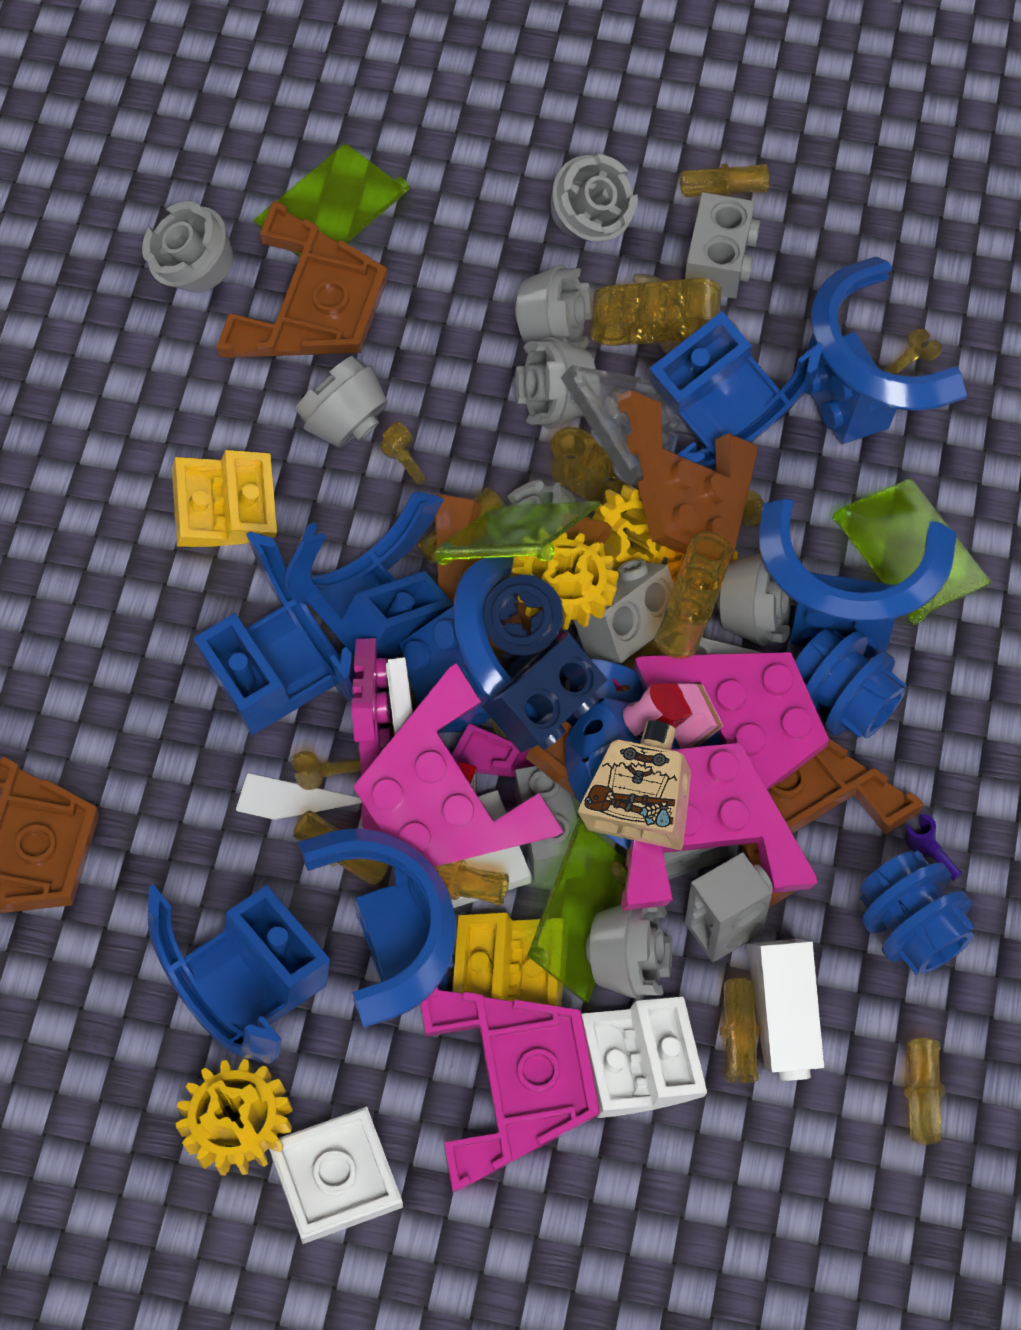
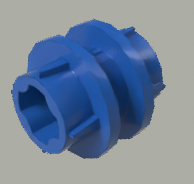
(850, 686)
(922, 920)

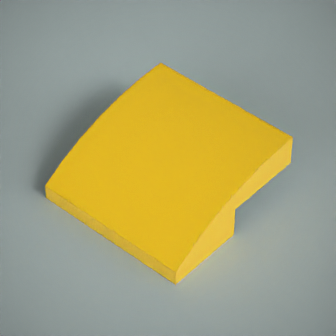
(223, 499)
(496, 963)

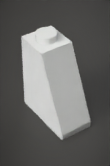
(787, 1006)

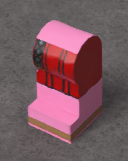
(679, 705)

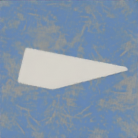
(284, 799)

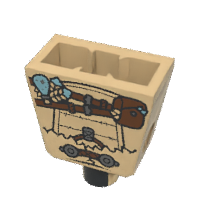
(641, 790)

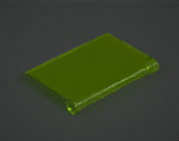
(341, 195)
(514, 532)
(892, 537)
(578, 894)

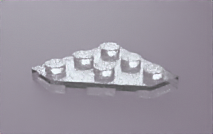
(596, 394)

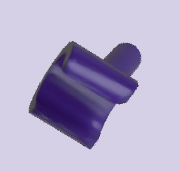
(928, 843)

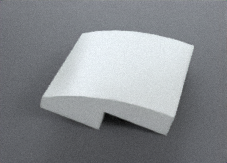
(643, 1057)

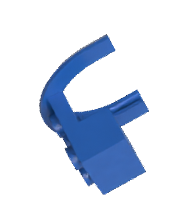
(848, 385)
(723, 389)
(363, 596)
(844, 602)
(462, 639)
(277, 659)
(404, 925)
(243, 975)

